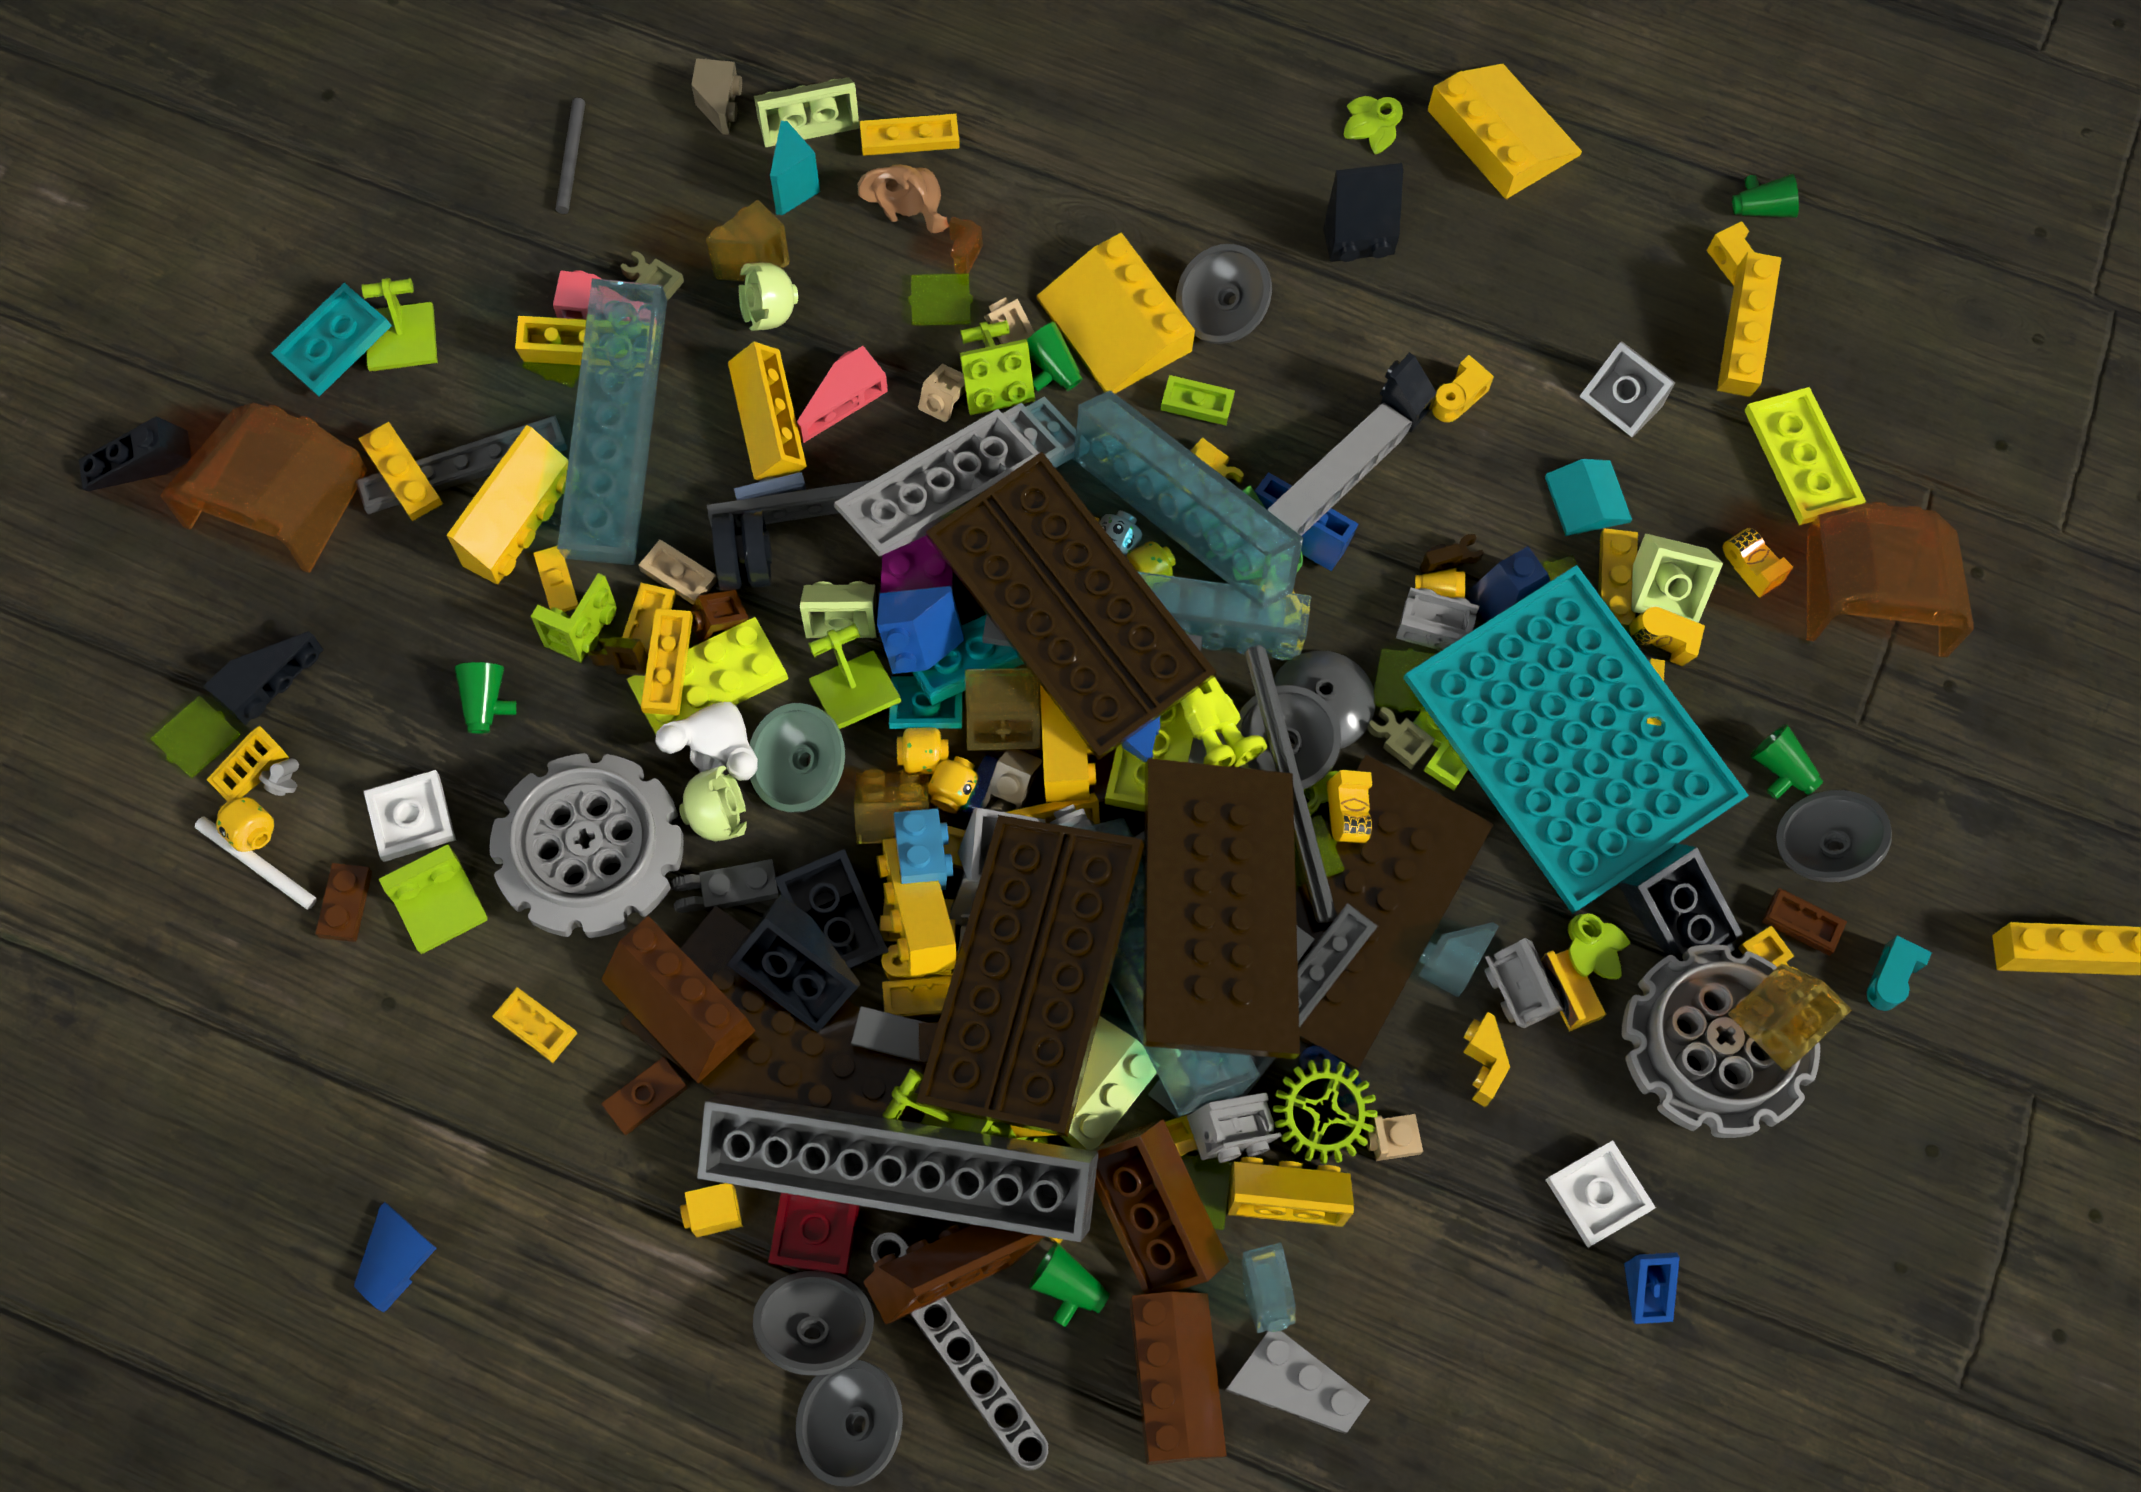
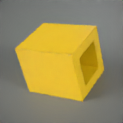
(711, 1210)

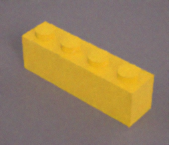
(1749, 324)
(550, 339)
(766, 412)
(1064, 756)
(919, 916)
(2068, 948)

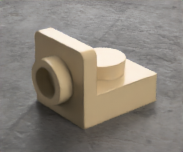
(1017, 320)
(941, 392)
(1394, 1137)

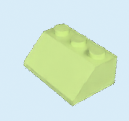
(809, 109)
(1111, 1082)

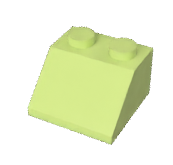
(1673, 577)
(837, 607)

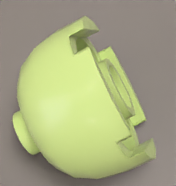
(766, 296)
(713, 805)

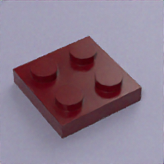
(813, 1234)

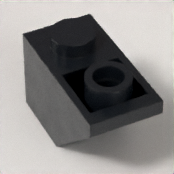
(1408, 390)

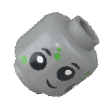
(1122, 530)

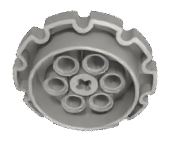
(599, 900)
(1660, 1052)

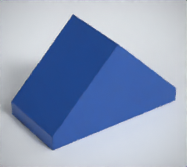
(1652, 1287)

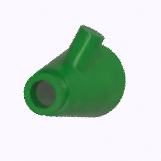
(1770, 199)
(1052, 356)
(479, 692)
(1788, 760)
(1068, 1281)

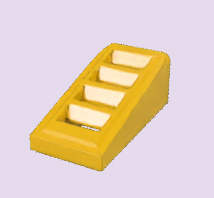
(248, 747)

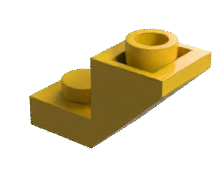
(1487, 1048)

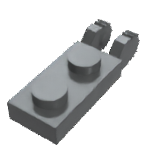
(728, 887)

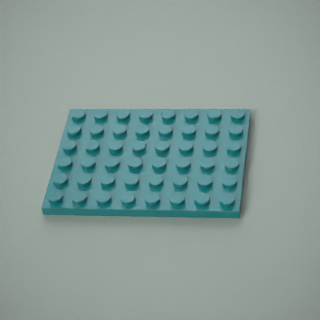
(1557, 735)

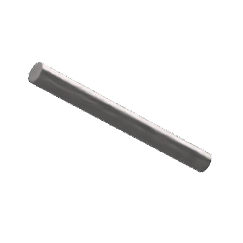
(570, 156)

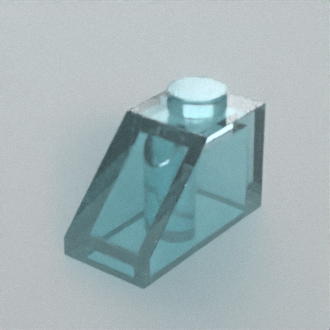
(1456, 957)
(1268, 1288)

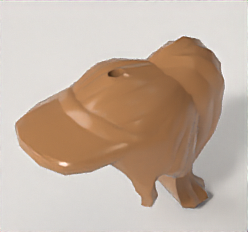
(904, 192)

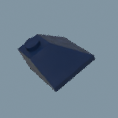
(1507, 584)

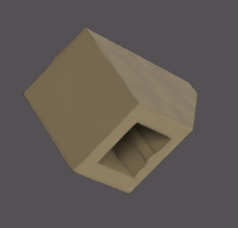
(715, 91)
(1012, 781)

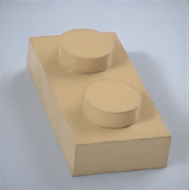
(677, 572)

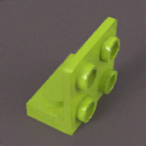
(580, 633)
(434, 898)

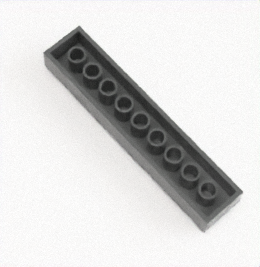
(898, 1166)

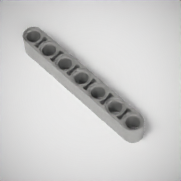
(1341, 469)
(966, 1369)

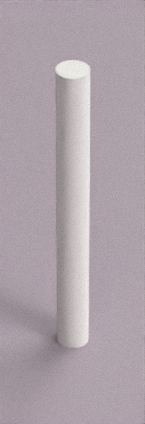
(259, 865)

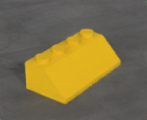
(510, 507)

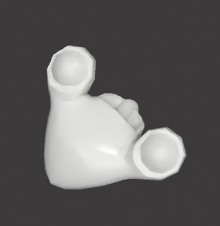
(715, 739)

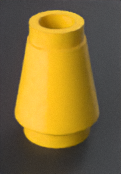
(1444, 583)

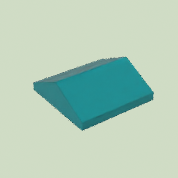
(1587, 496)
(917, 711)

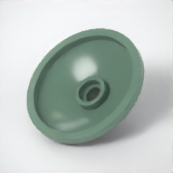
(782, 750)

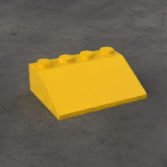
(1501, 127)
(1117, 315)

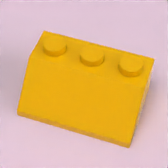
(1290, 1192)

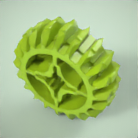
(1356, 1123)

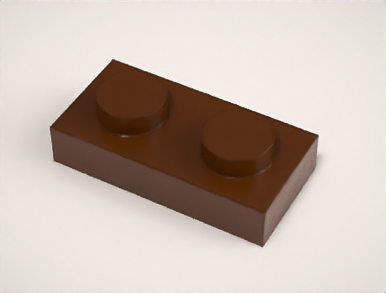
(344, 902)

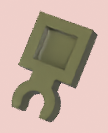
(655, 273)
(1404, 741)

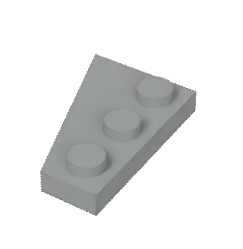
(1295, 1381)

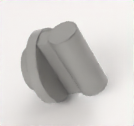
(278, 779)
(1071, 817)

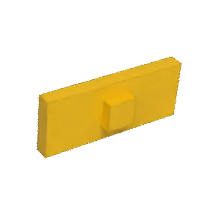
(556, 579)

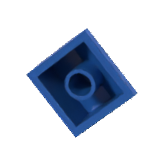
(918, 627)

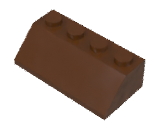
(675, 1000)
(1157, 1210)
(943, 1267)
(1177, 1377)

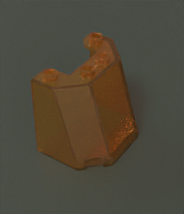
(270, 477)
(1887, 567)

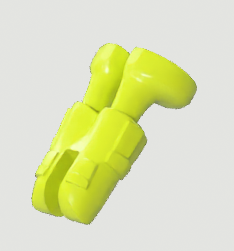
(1213, 711)

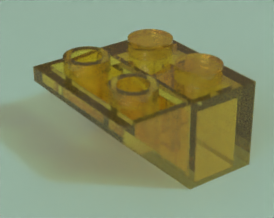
(747, 238)
(1001, 709)
(880, 795)
(1789, 1014)

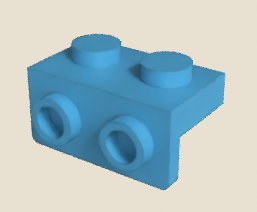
(921, 847)

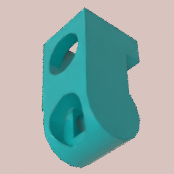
(1891, 976)

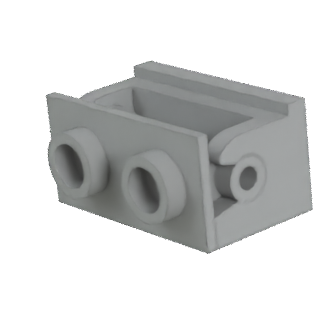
(1435, 619)
(1523, 983)
(1233, 1127)

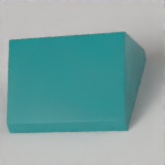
(793, 170)

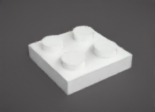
(409, 815)
(1600, 1193)

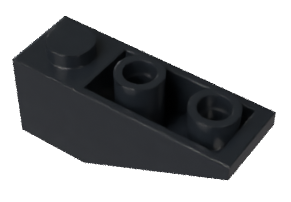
(139, 454)
(256, 678)

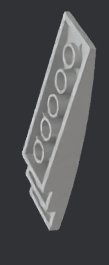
(953, 472)

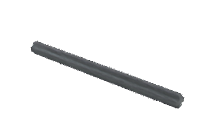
(1285, 762)

